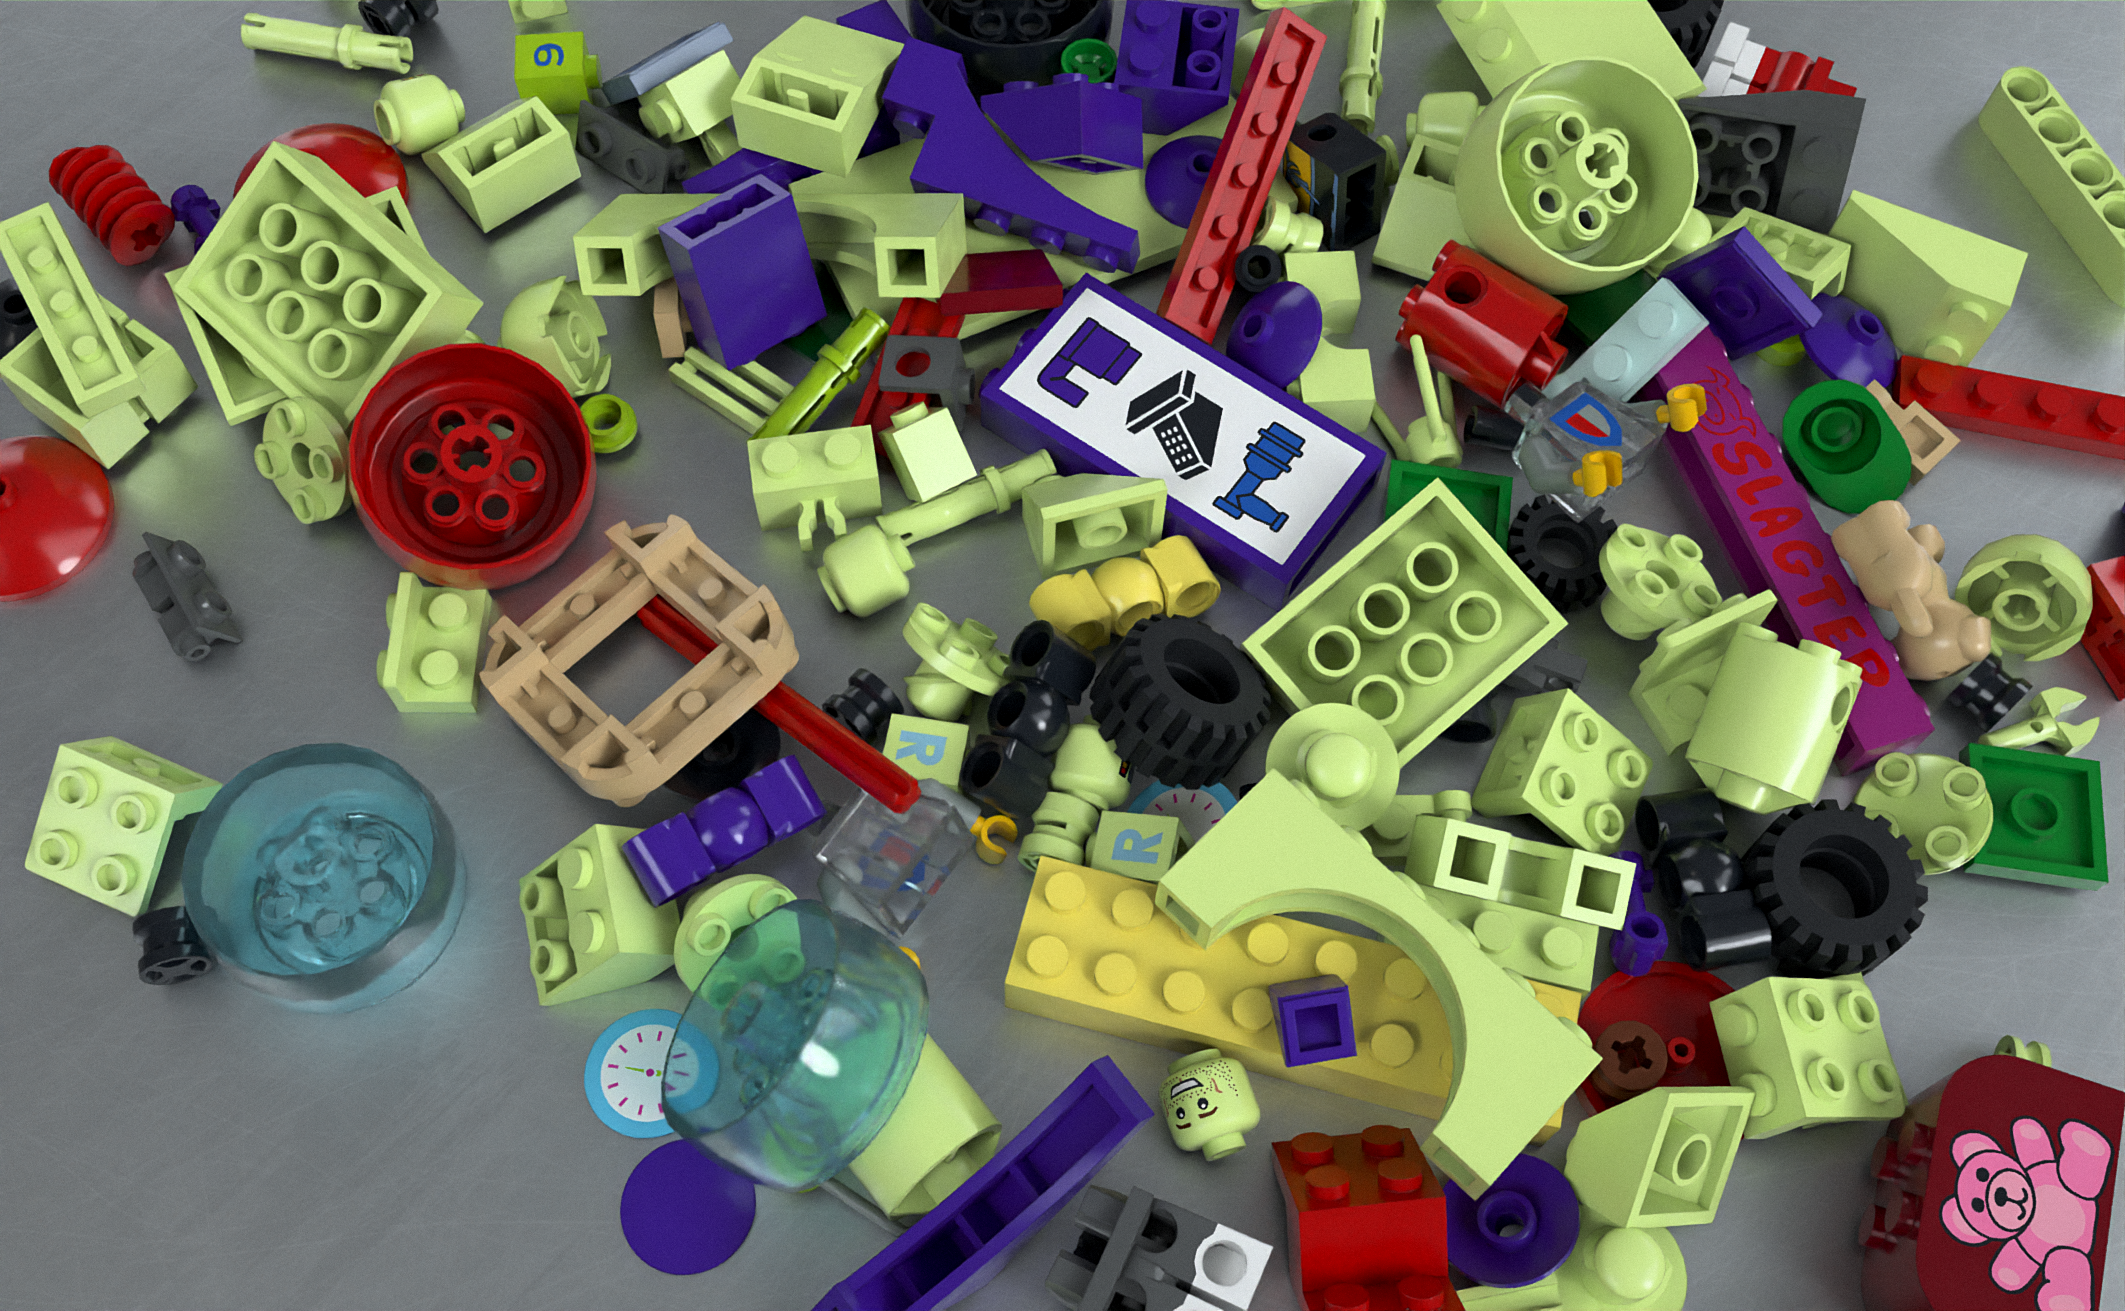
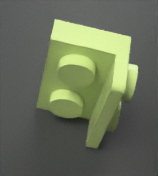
(1808, 257)
(434, 647)

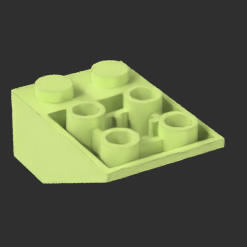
(814, 94)

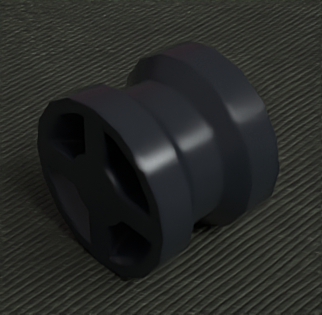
(1989, 692)
(864, 705)
(169, 947)

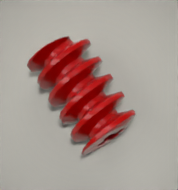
(112, 202)

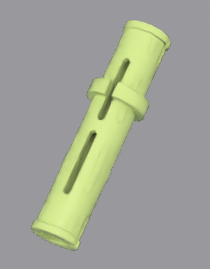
(345, 45)
(1362, 81)
(977, 496)

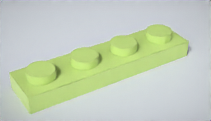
(68, 311)

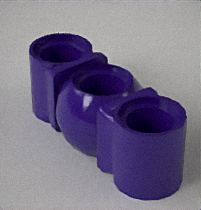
(723, 830)

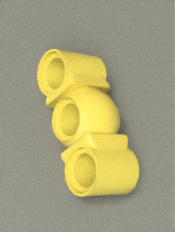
(1124, 590)

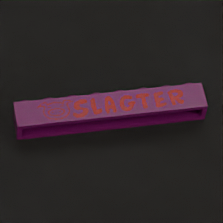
(1778, 545)

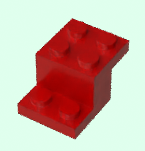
(1364, 1222)

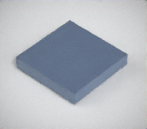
(666, 63)

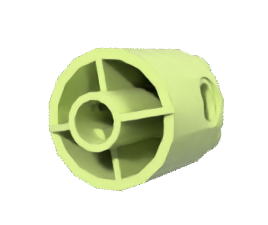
(1772, 721)
(931, 1141)

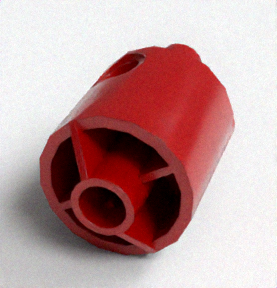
(1484, 325)

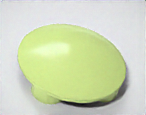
(1933, 803)

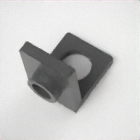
(945, 375)

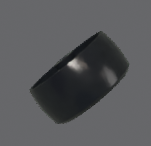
(1010, 50)

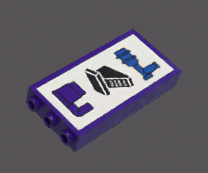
(1244, 463)

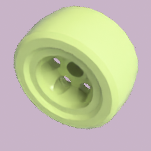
(1627, 168)

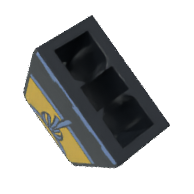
(1336, 178)

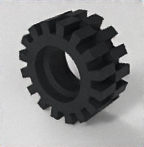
(1554, 582)

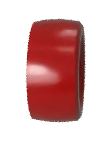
(479, 387)

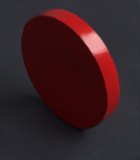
(1675, 1006)

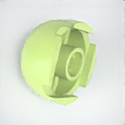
(560, 332)
(2030, 593)

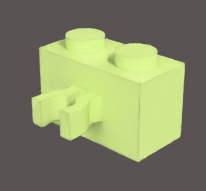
(694, 106)
(815, 480)

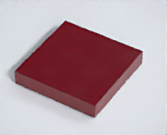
(1001, 284)

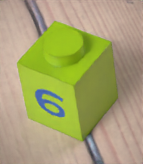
(556, 70)

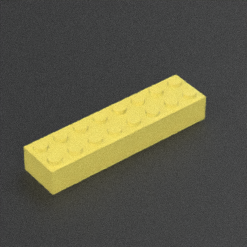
(1118, 965)

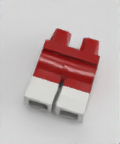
(1752, 68)

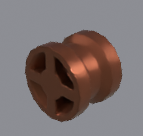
(1617, 1073)

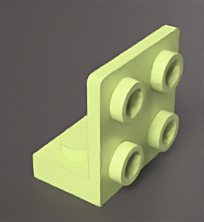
(1684, 666)
(1565, 770)
(112, 820)

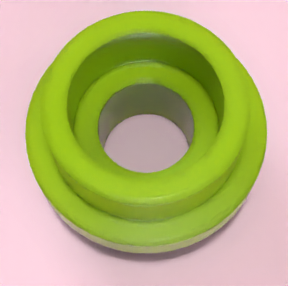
(610, 410)

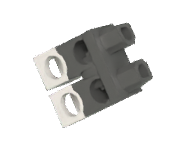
(1156, 1259)

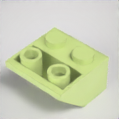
(505, 162)
(1422, 211)
(593, 920)

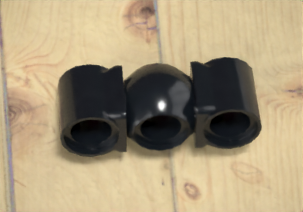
(1028, 720)
(1702, 880)

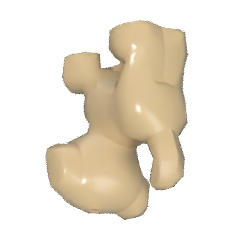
(1902, 575)

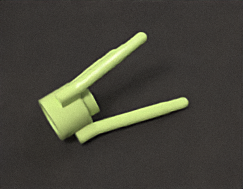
(1431, 437)

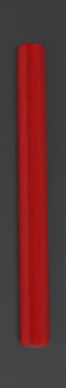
(796, 716)

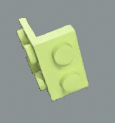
(1807, 1053)

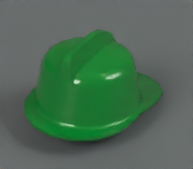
(1846, 445)

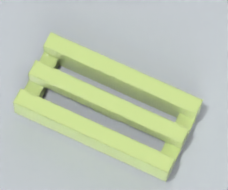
(696, 359)

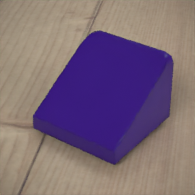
(1313, 1019)

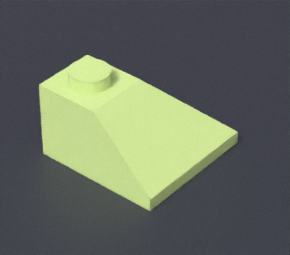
(1091, 519)
(1659, 1155)

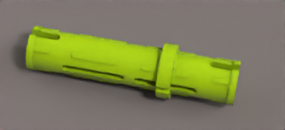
(830, 374)

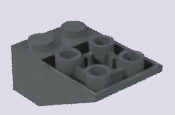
(1774, 153)

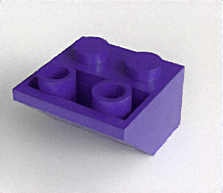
(1176, 60)
(1071, 123)

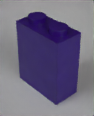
(743, 271)

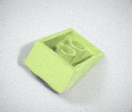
(1926, 279)

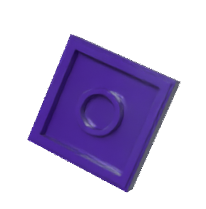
(1742, 293)

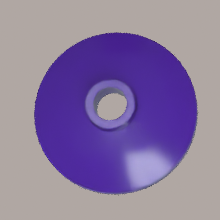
(1174, 177)
(1277, 332)
(1850, 342)
(1525, 1195)

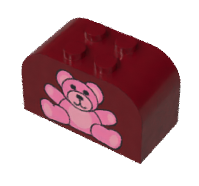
(1994, 1193)

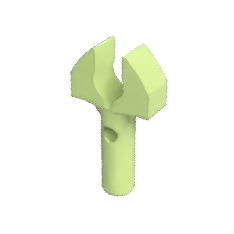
(2043, 726)

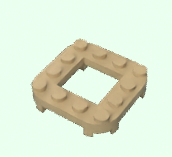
(595, 748)

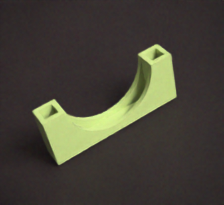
(898, 237)
(1508, 1049)

